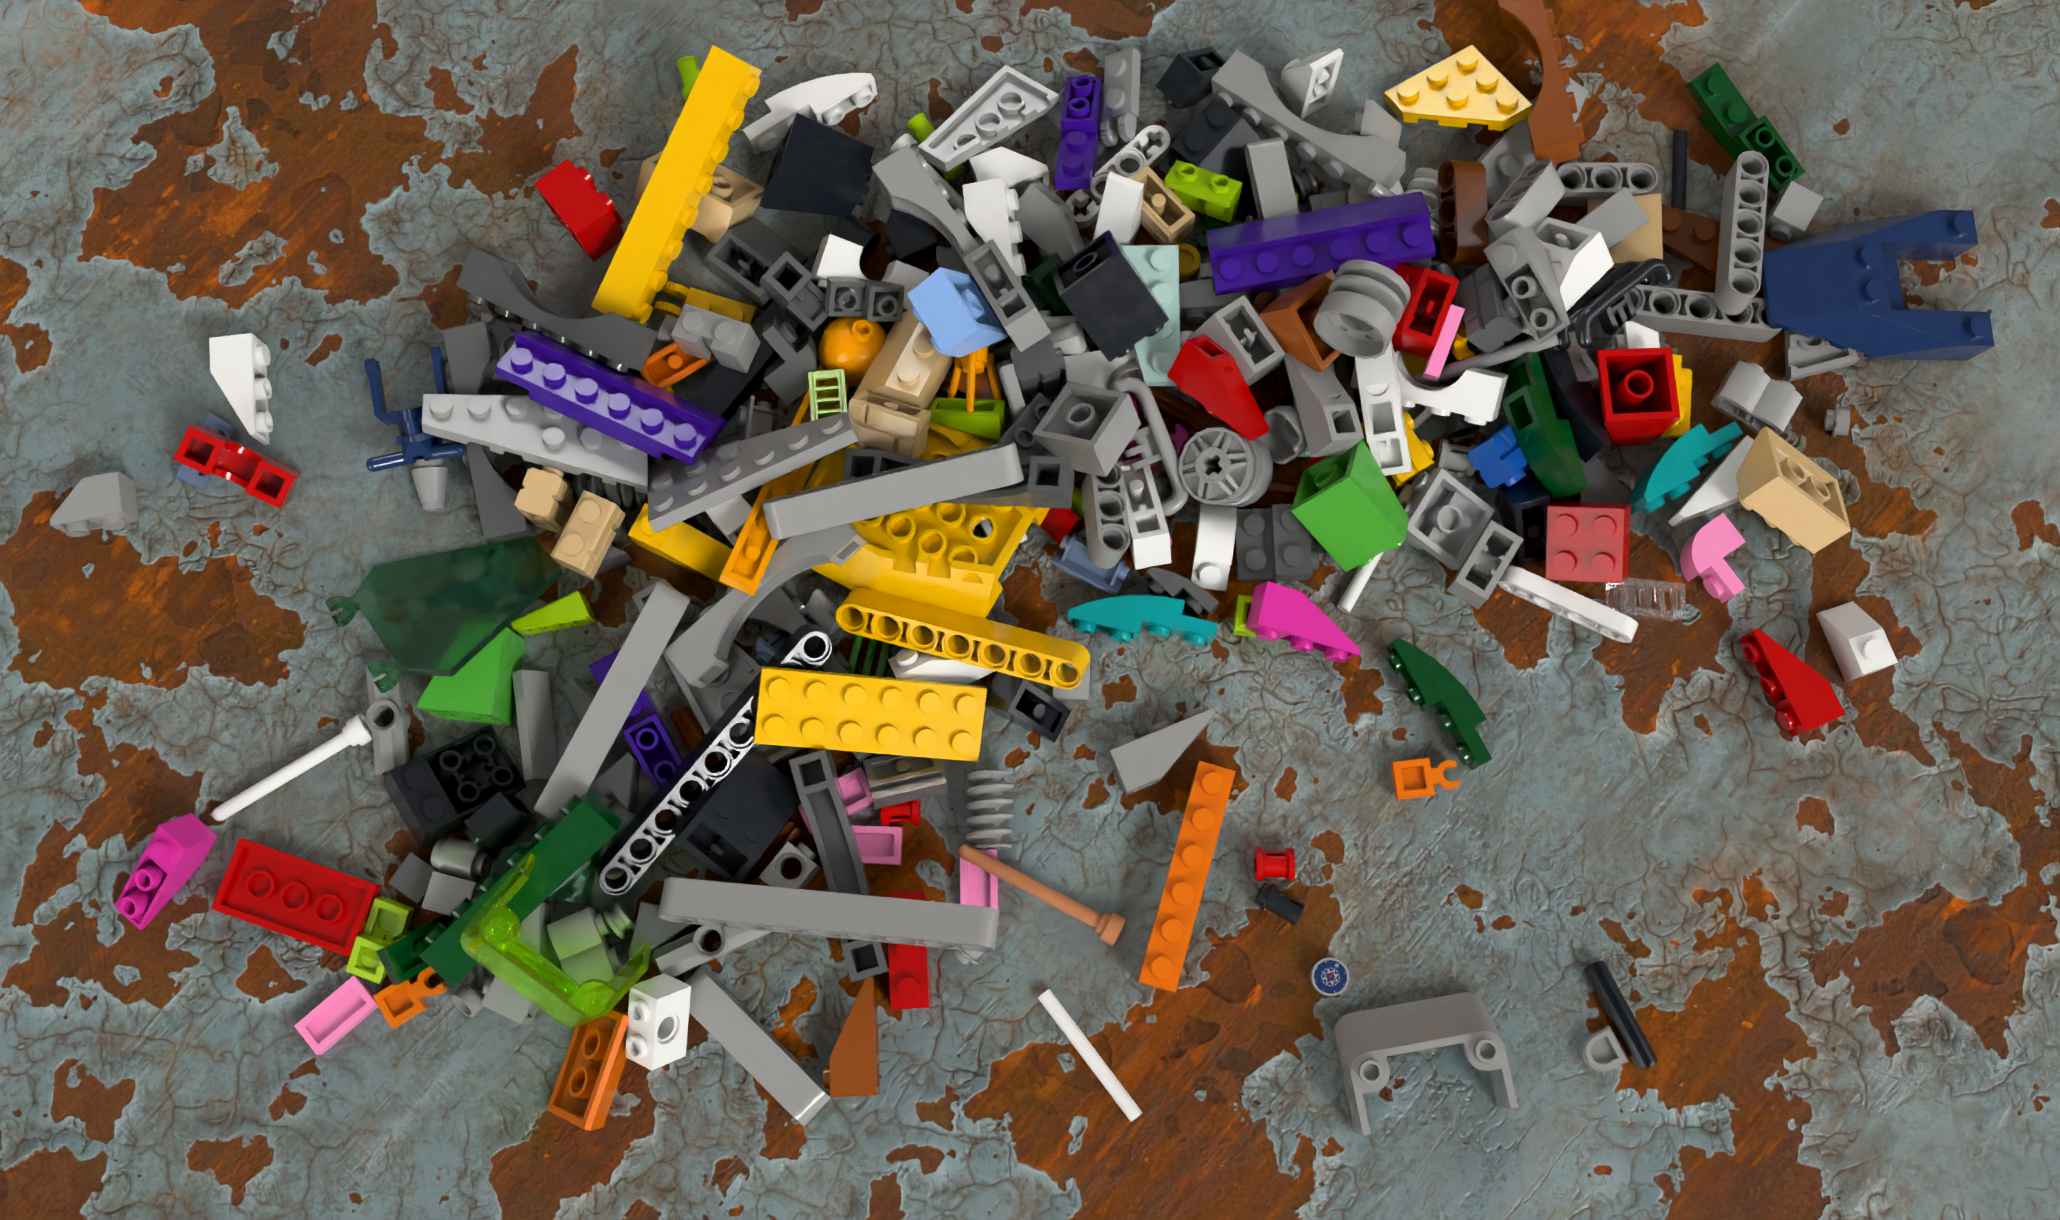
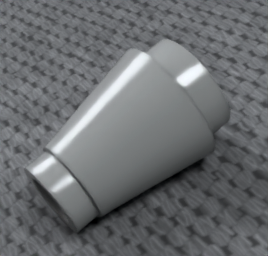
(430, 483)

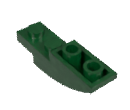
(1738, 128)
(1541, 436)
(1433, 685)

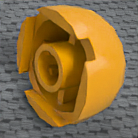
(851, 346)

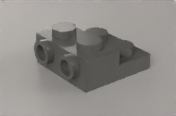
(1273, 546)

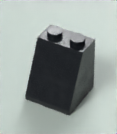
(818, 171)
(1109, 296)

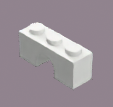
(841, 259)

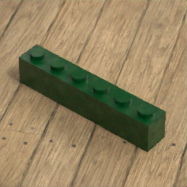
(559, 852)

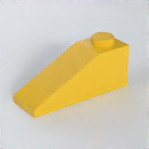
(682, 546)

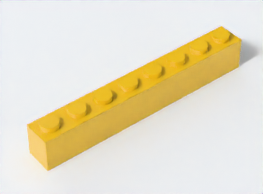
(678, 185)

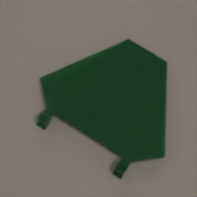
(446, 604)

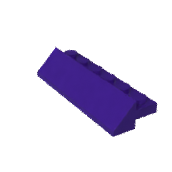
(1303, 245)
(609, 398)

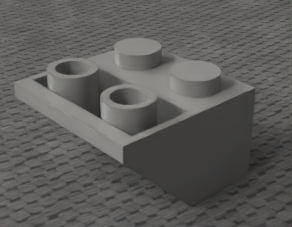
(1245, 337)

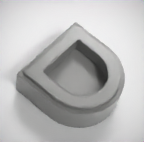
(1602, 1051)

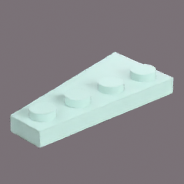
(1160, 271)

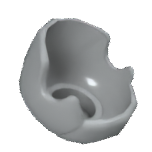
(1286, 434)

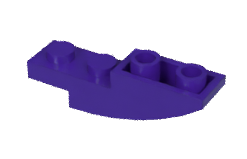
(1079, 133)
(645, 731)

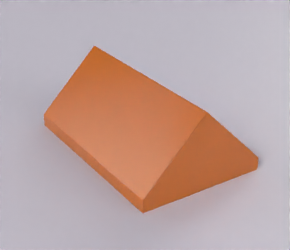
(591, 1071)

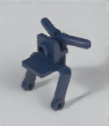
(414, 442)

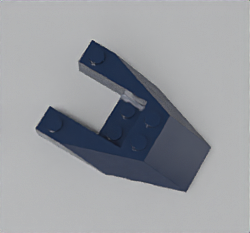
(1850, 288)

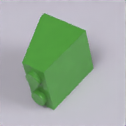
(1350, 507)
(481, 688)

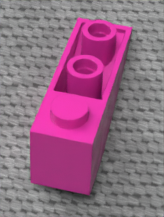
(1293, 617)
(164, 867)

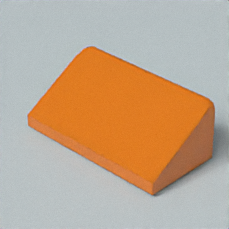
(671, 366)

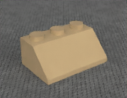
(725, 206)
(907, 365)
(1791, 492)

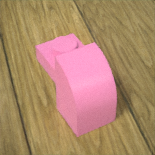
(1704, 556)

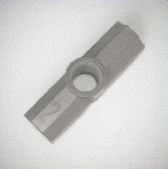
(389, 742)
(691, 952)

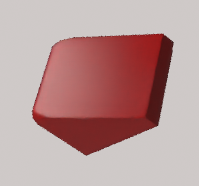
(1060, 522)

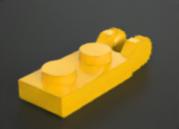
(706, 301)

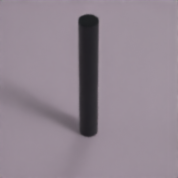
(1679, 169)

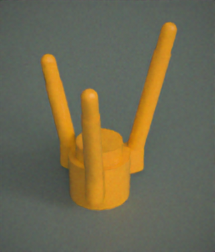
(974, 364)

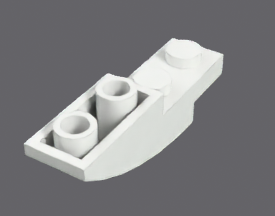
(819, 99)
(1383, 412)

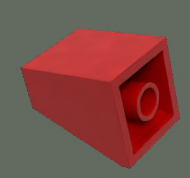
(1637, 394)

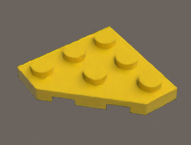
(1459, 93)

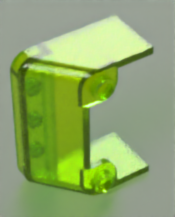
(494, 943)

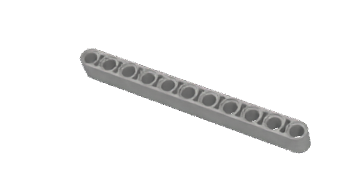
(1678, 316)

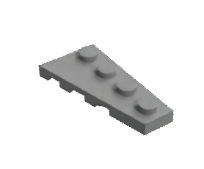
(988, 116)

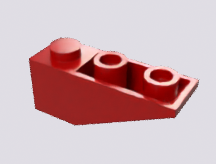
(1216, 382)
(1797, 690)

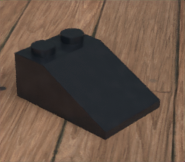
(1218, 145)

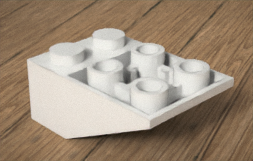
(1576, 257)

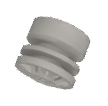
(1362, 309)
(1244, 465)

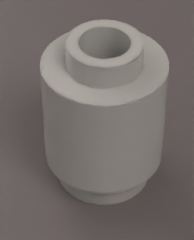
(460, 859)

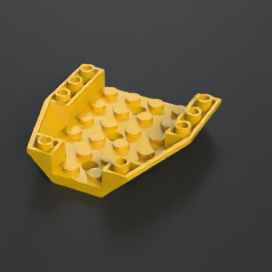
(932, 548)

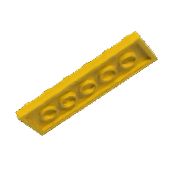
(869, 714)

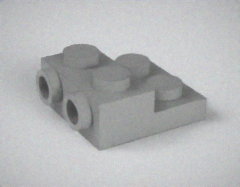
(1444, 517)

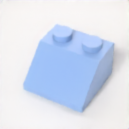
(955, 313)

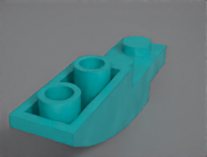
(1679, 465)
(1126, 615)

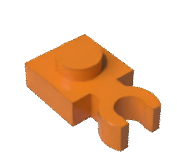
(1417, 778)
(406, 1000)

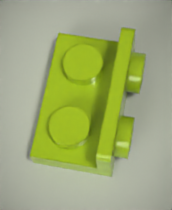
(1204, 190)

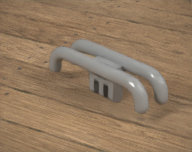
(1153, 442)

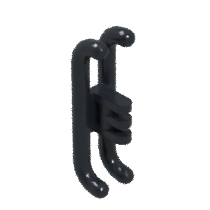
(1611, 300)

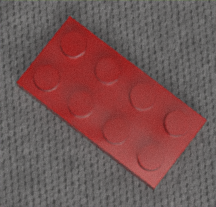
(295, 897)

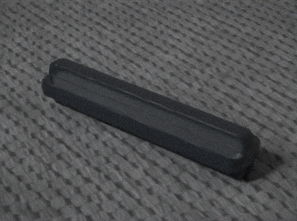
(1620, 1015)

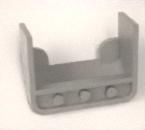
(1372, 1035)

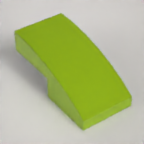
(384, 922)

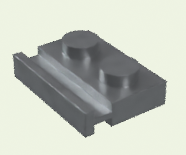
(903, 779)

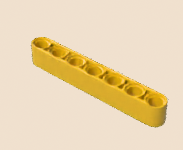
(979, 632)

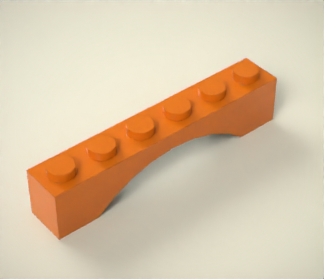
(1186, 877)

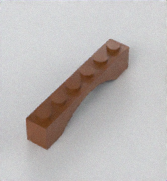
(1551, 122)

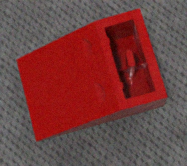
(1425, 311)

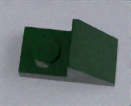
(402, 955)

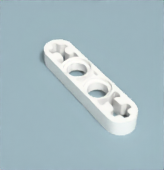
(1132, 150)
(1568, 604)

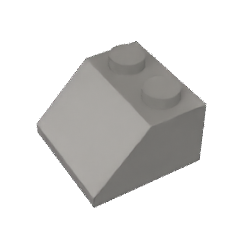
(1088, 427)

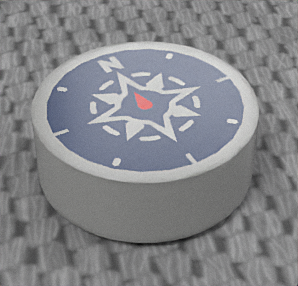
(1329, 976)

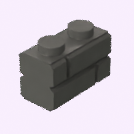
(1489, 310)
(1039, 369)

